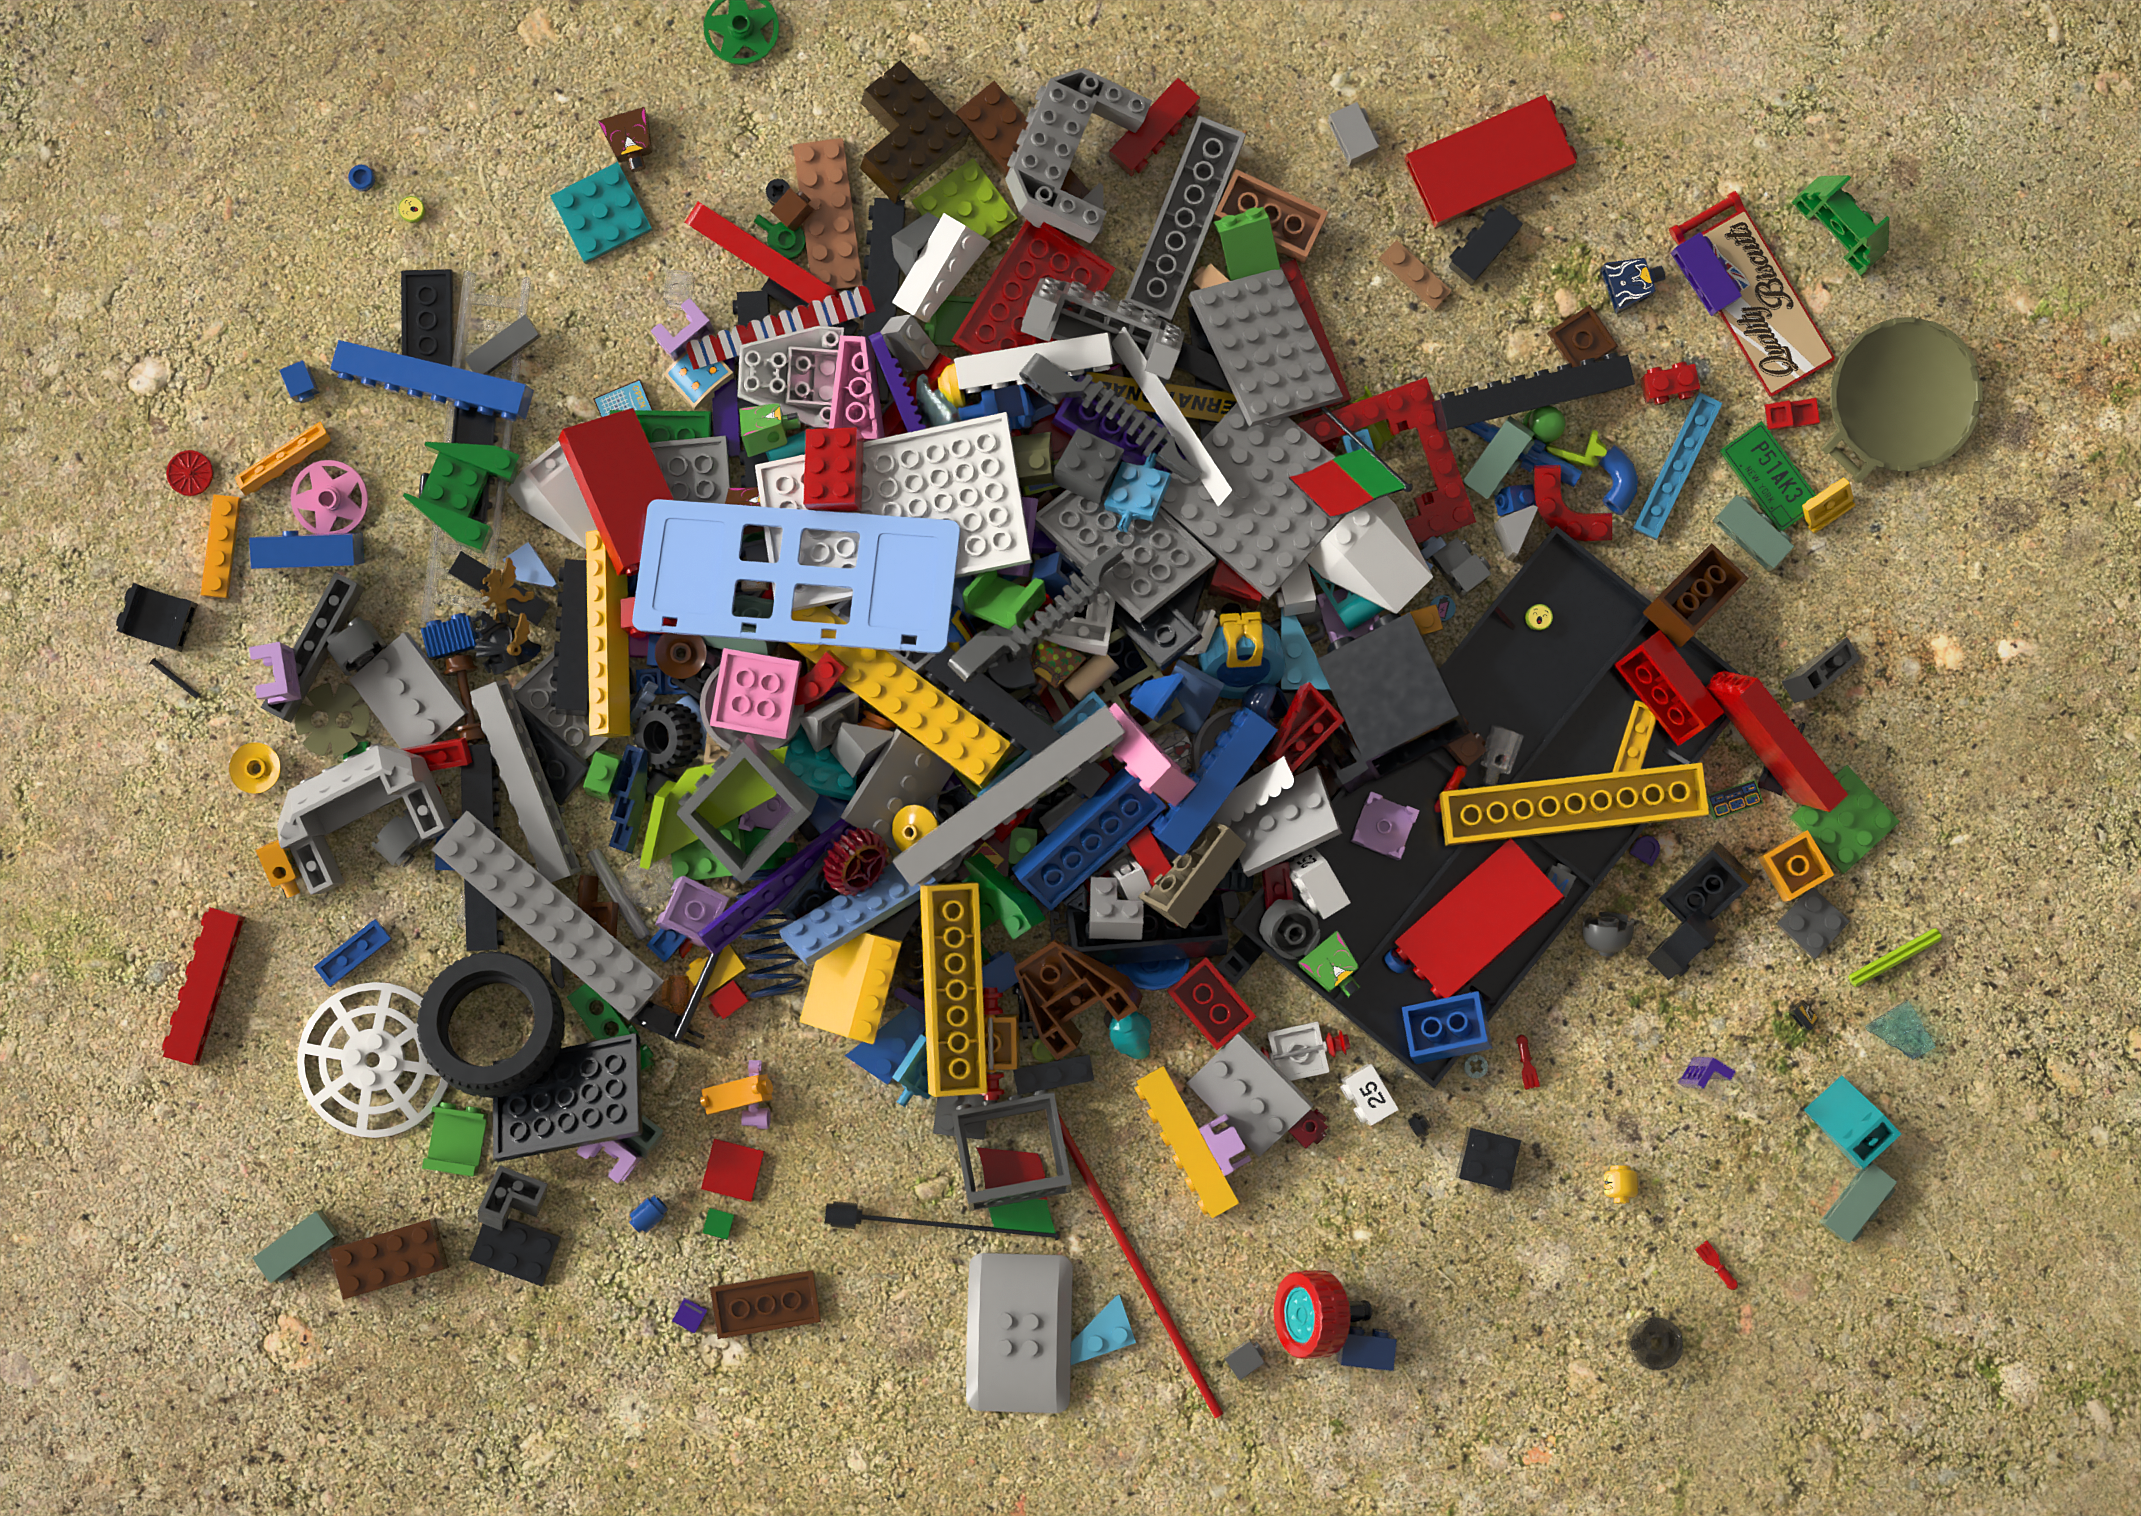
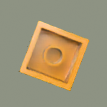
(1795, 866)

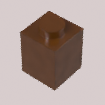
(792, 209)

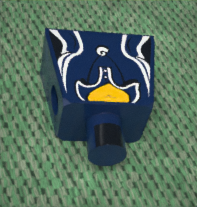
(1630, 282)

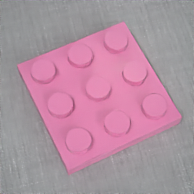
(755, 693)

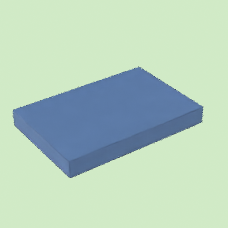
(1196, 696)

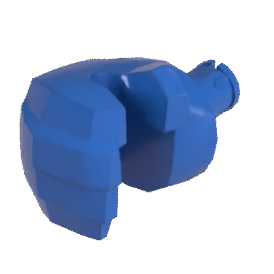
(1013, 400)

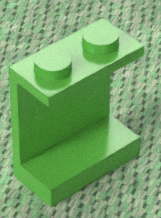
(1248, 243)
(1003, 600)
(456, 1140)

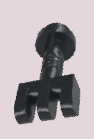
(1024, 1022)

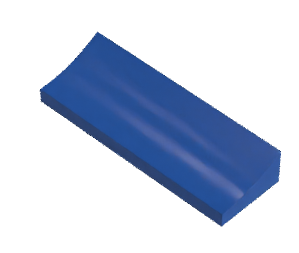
(1087, 838)

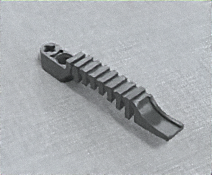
(1055, 385)
(986, 649)

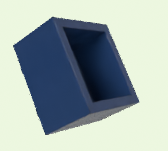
(1368, 1349)

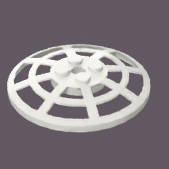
(355, 1066)

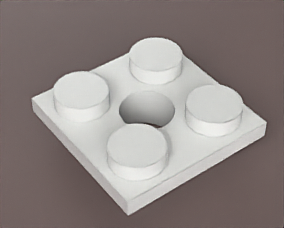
(1205, 624)

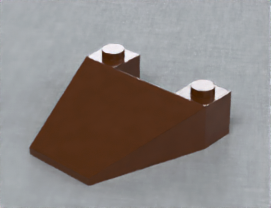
(1064, 983)

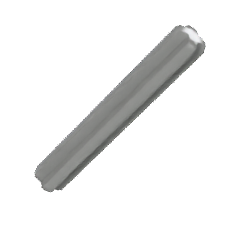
(616, 892)

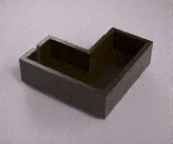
(920, 130)

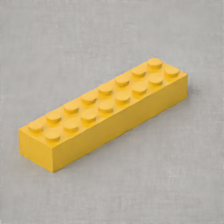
(953, 989)

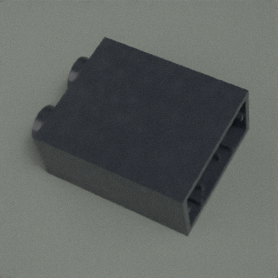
(1392, 694)

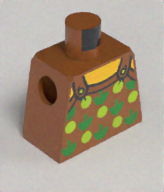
(1054, 665)

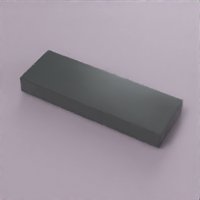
(503, 346)

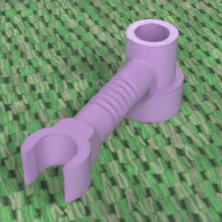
(754, 1115)

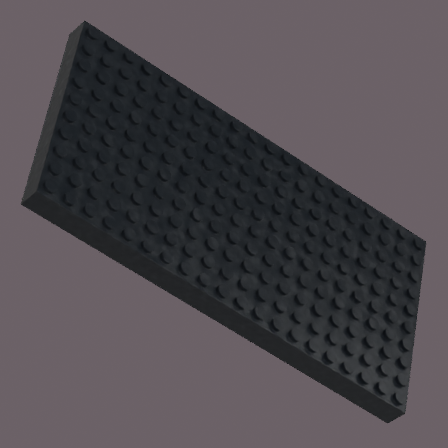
(1573, 714)

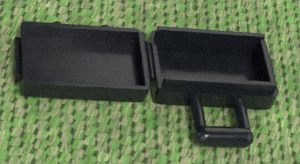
(478, 429)

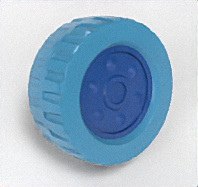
(1240, 679)

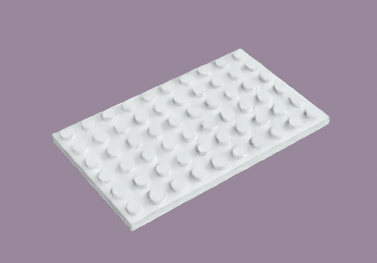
(933, 473)

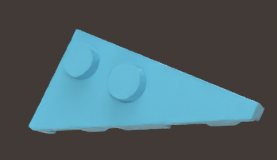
(1299, 658)
(1104, 1334)

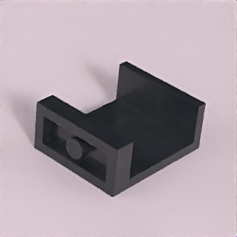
(156, 617)

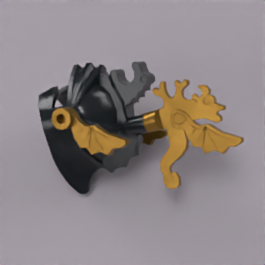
(505, 635)

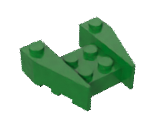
(1845, 220)
(457, 486)
(1001, 900)

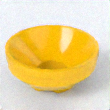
(949, 387)

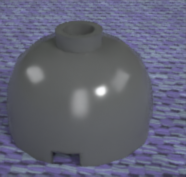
(1608, 932)

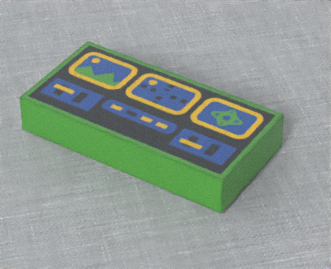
(1734, 799)

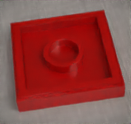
(732, 1170)

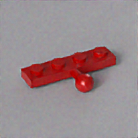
(443, 754)

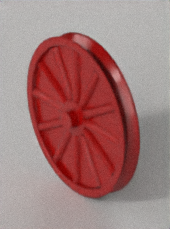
(189, 473)

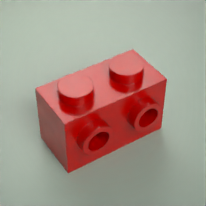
(1672, 383)

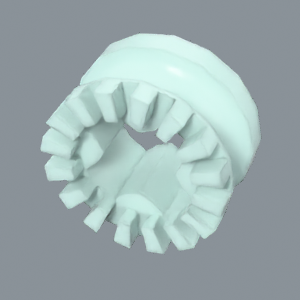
(1474, 1058)

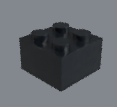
(1488, 1158)

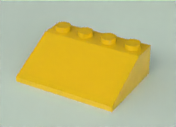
(852, 987)

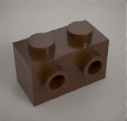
(1467, 748)

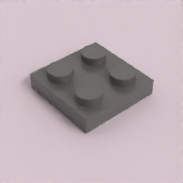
(1812, 922)
(943, 1117)

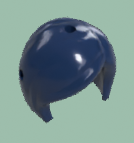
(1266, 701)

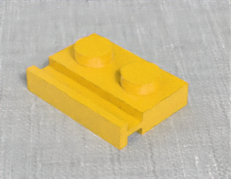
(1828, 505)

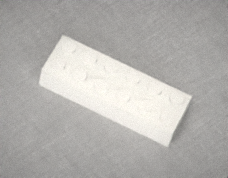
(1004, 365)

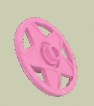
(329, 497)

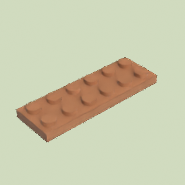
(831, 226)

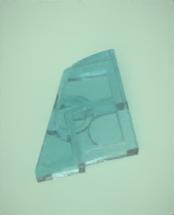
(934, 406)
(1904, 1030)

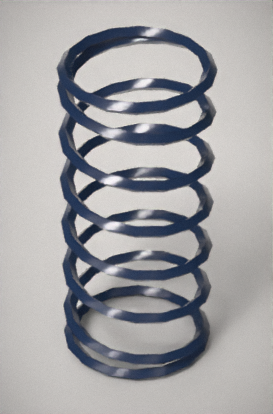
(782, 988)

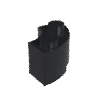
(1679, 948)

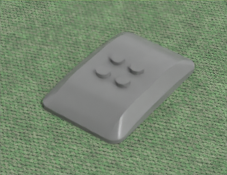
(1019, 1332)

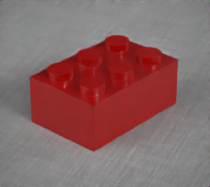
(833, 469)
(1211, 1004)

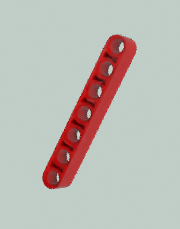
(758, 254)

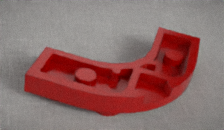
(1556, 512)
(820, 679)

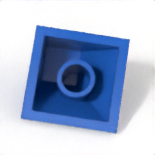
(1157, 695)

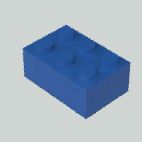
(1447, 1027)

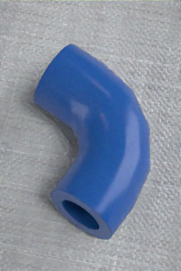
(1624, 480)

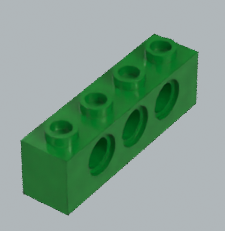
(582, 1002)

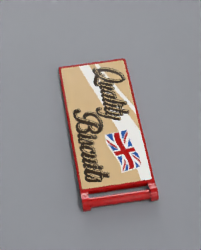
(1769, 315)

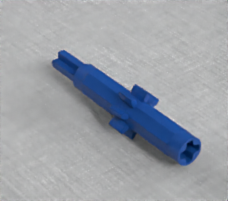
(1535, 456)

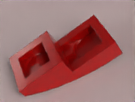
(1792, 414)

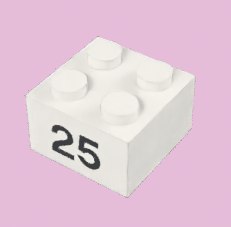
(1317, 884)
(1368, 1094)

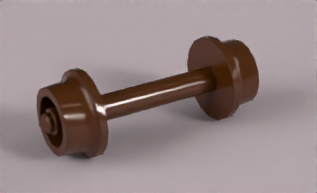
(460, 666)

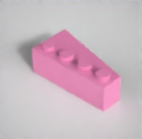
(856, 389)
(1149, 761)

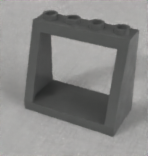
(781, 779)
(1022, 1191)

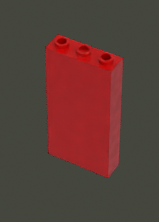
(1491, 160)
(616, 480)
(1776, 740)
(1479, 920)

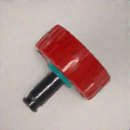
(1315, 1314)

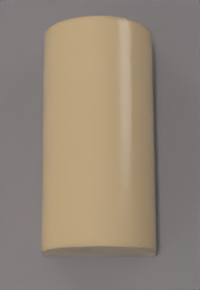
(1091, 676)

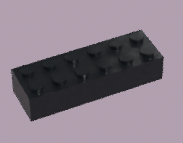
(1160, 937)

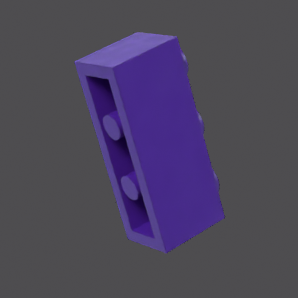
(1706, 273)

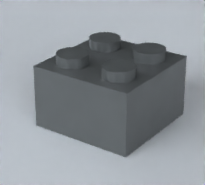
(1088, 466)

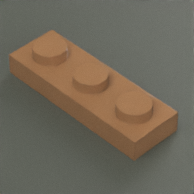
(1415, 275)

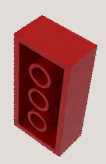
(1669, 688)

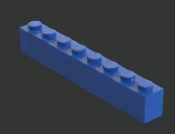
(432, 380)

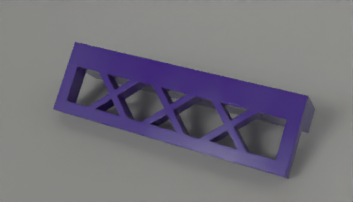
(1703, 1069)

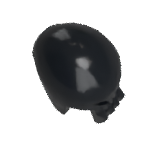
(948, 802)

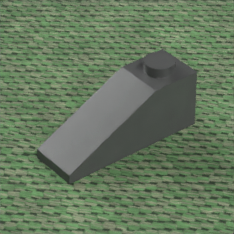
(1820, 671)

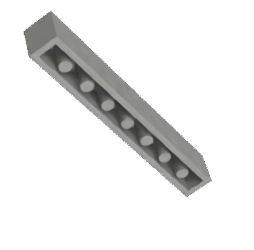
(525, 780)

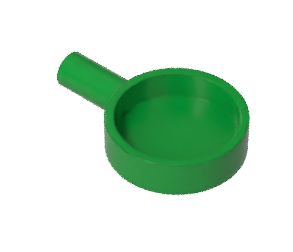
(782, 239)

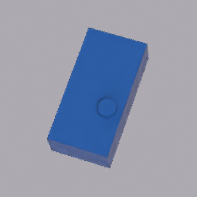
(306, 550)

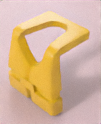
(1234, 628)

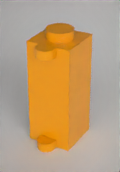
(737, 1094)

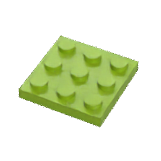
(969, 199)

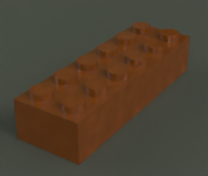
(996, 127)

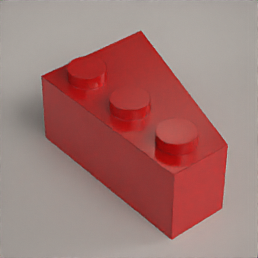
(1304, 727)

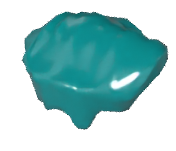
(1131, 1035)

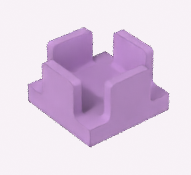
(1224, 1144)

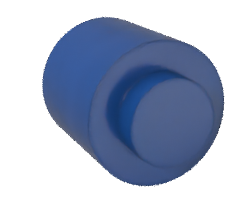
(648, 1214)

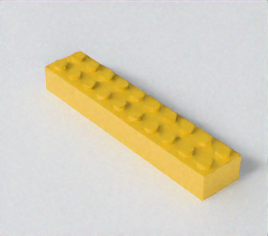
(912, 703)
(1573, 804)

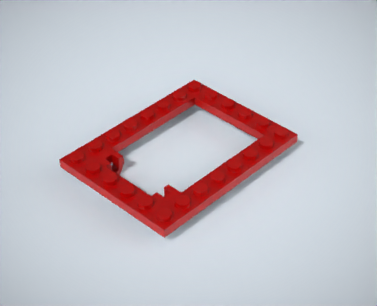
(1405, 409)

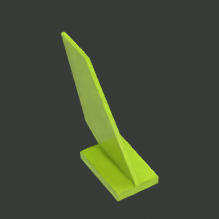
(731, 798)

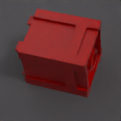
(1233, 587)

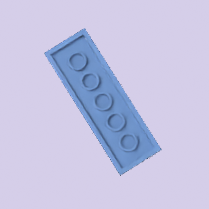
(849, 915)

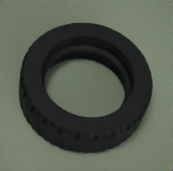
(458, 982)

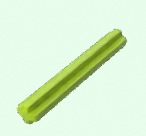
(1895, 957)

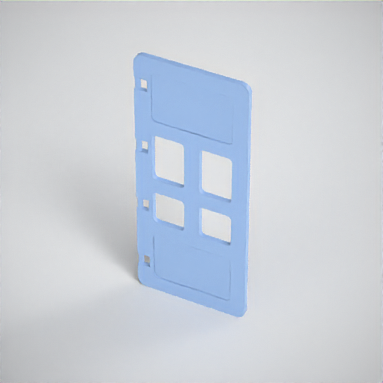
(898, 584)

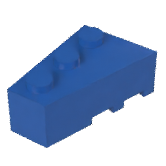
(891, 1045)

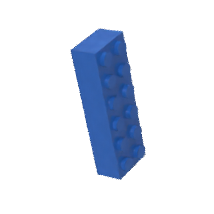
(1215, 779)

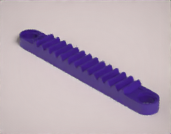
(897, 384)

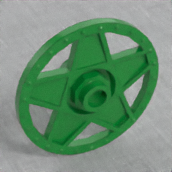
(740, 29)

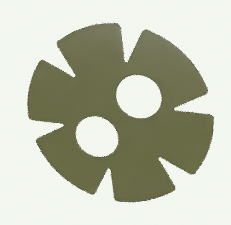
(340, 738)

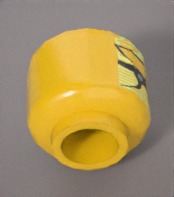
(1621, 1184)

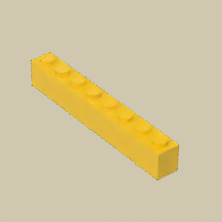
(606, 644)

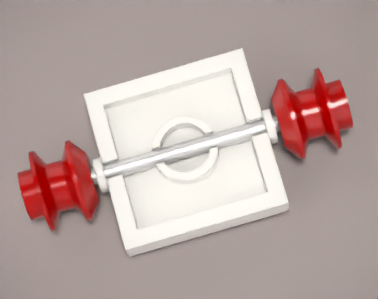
(1301, 1052)

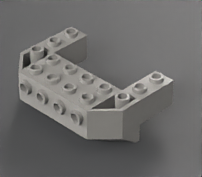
(1051, 143)
(1072, 311)
(349, 793)

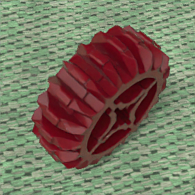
(856, 861)

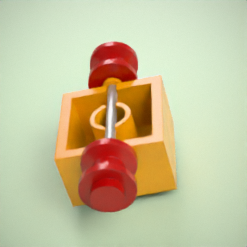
(1001, 1042)

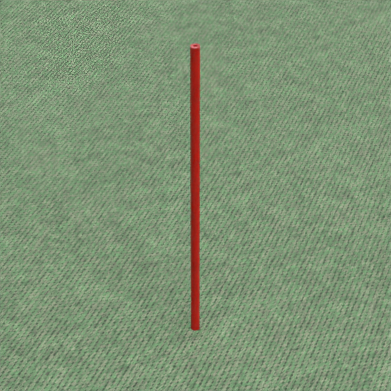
(1140, 1271)

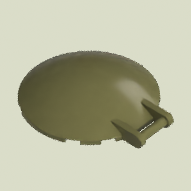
(1903, 397)

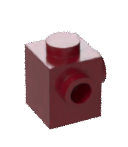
(1309, 1128)

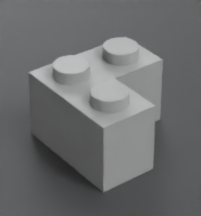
(1110, 916)

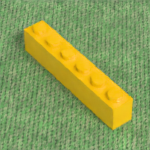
(1187, 1142)

